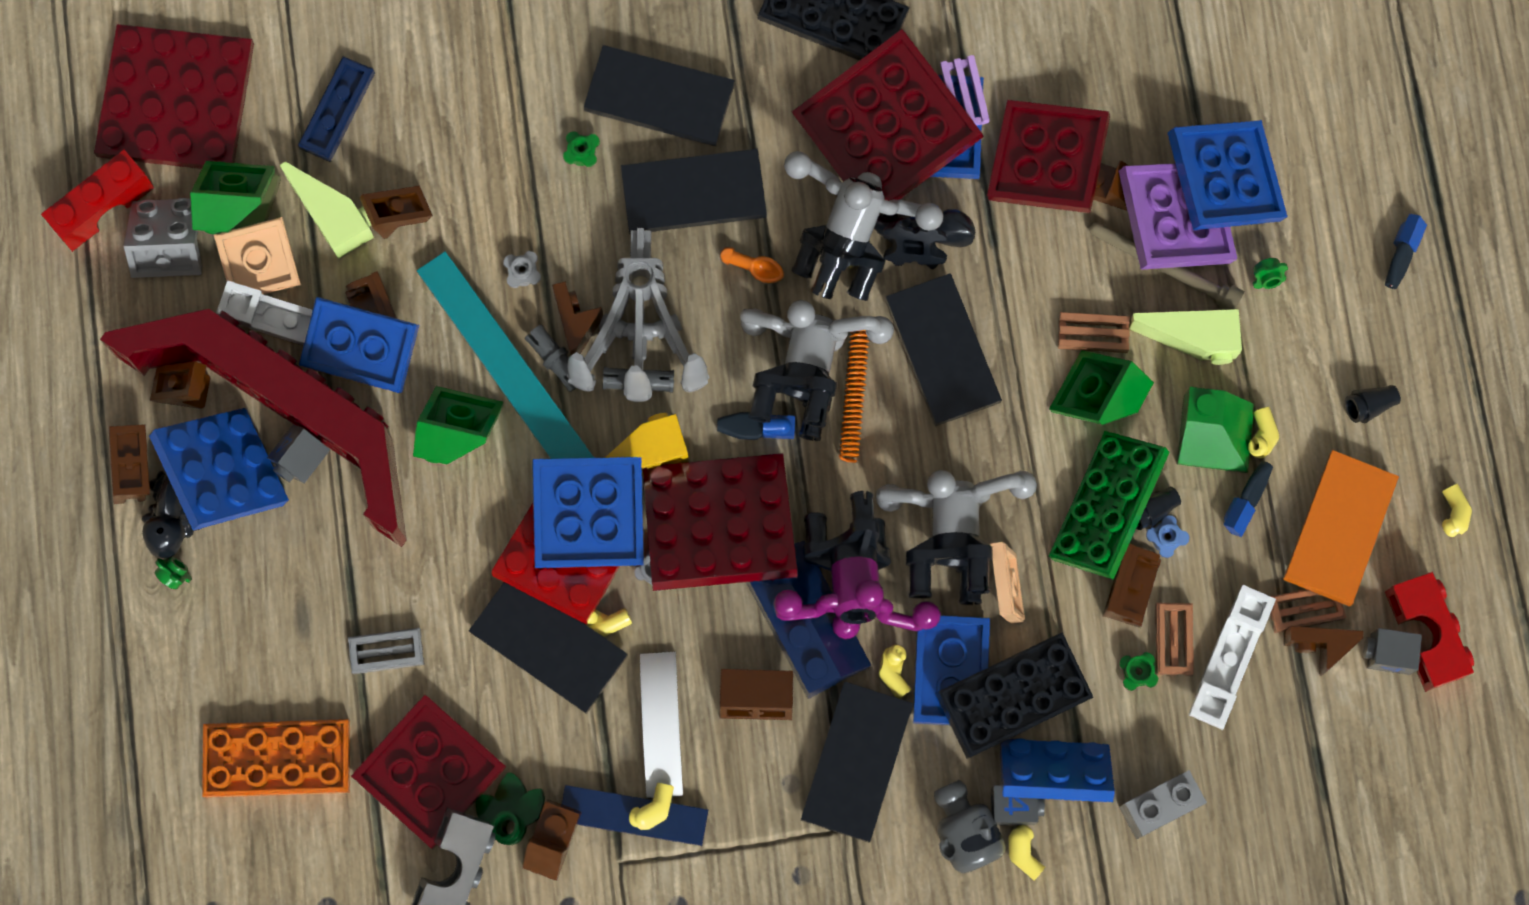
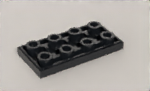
(840, 25)
(659, 95)
(694, 191)
(943, 349)
(549, 646)
(1014, 695)
(857, 762)

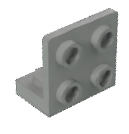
(162, 239)

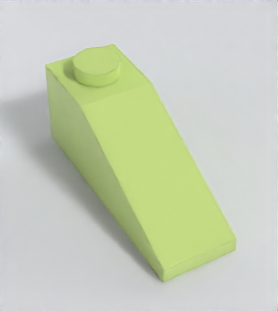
(333, 212)
(1201, 334)

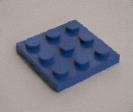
(1227, 174)
(218, 468)
(587, 512)

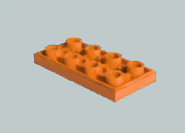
(1341, 528)
(276, 758)

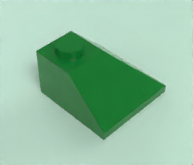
(227, 194)
(1101, 389)
(454, 425)
(1215, 430)

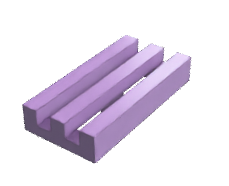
(958, 65)

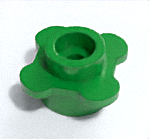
(585, 158)
(1269, 273)
(172, 572)
(1145, 663)

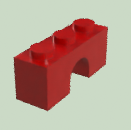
(113, 184)
(1424, 601)

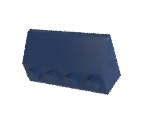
(809, 645)

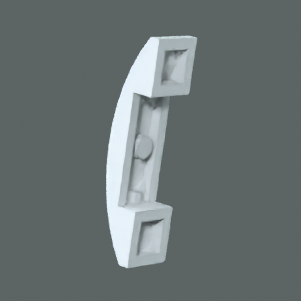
(265, 313)
(1231, 656)
(660, 722)

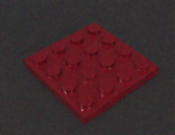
(174, 96)
(888, 119)
(719, 522)

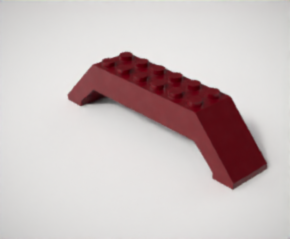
(281, 387)

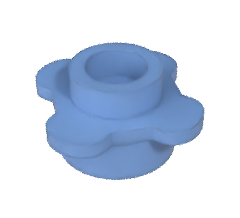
(1157, 536)

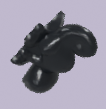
(917, 244)
(166, 521)

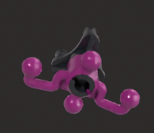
(855, 576)

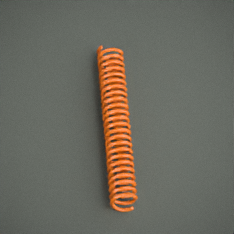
(861, 356)

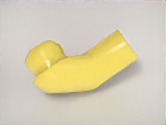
(1460, 513)
(654, 812)
(1020, 851)

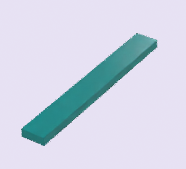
(502, 360)

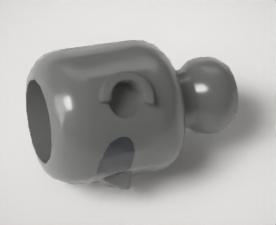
(968, 832)

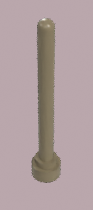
(1225, 296)

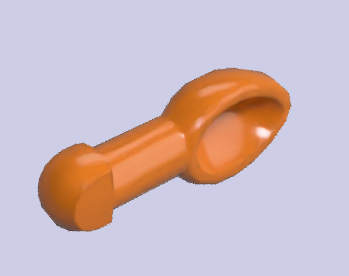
(761, 268)

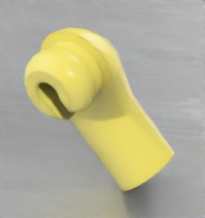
(1266, 436)
(609, 624)
(891, 668)

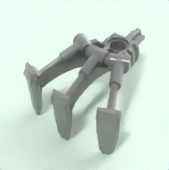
(636, 383)

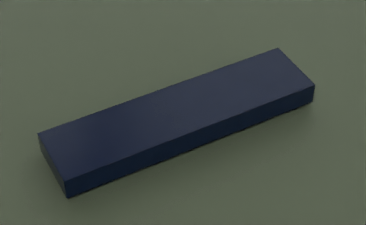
(612, 812)

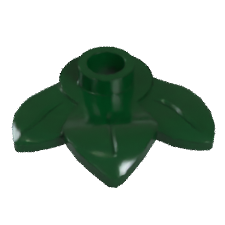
(511, 804)

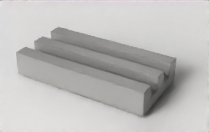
(417, 647)

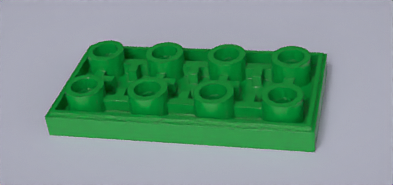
(1109, 504)

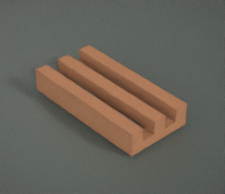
(1094, 319)
(1277, 614)
(1173, 669)

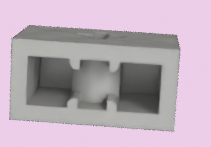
(1162, 804)

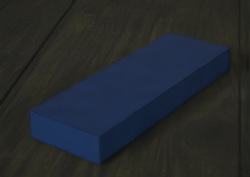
(336, 109)

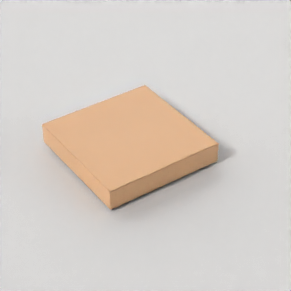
(259, 256)
(1007, 583)

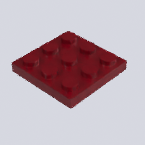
(1048, 156)
(427, 768)

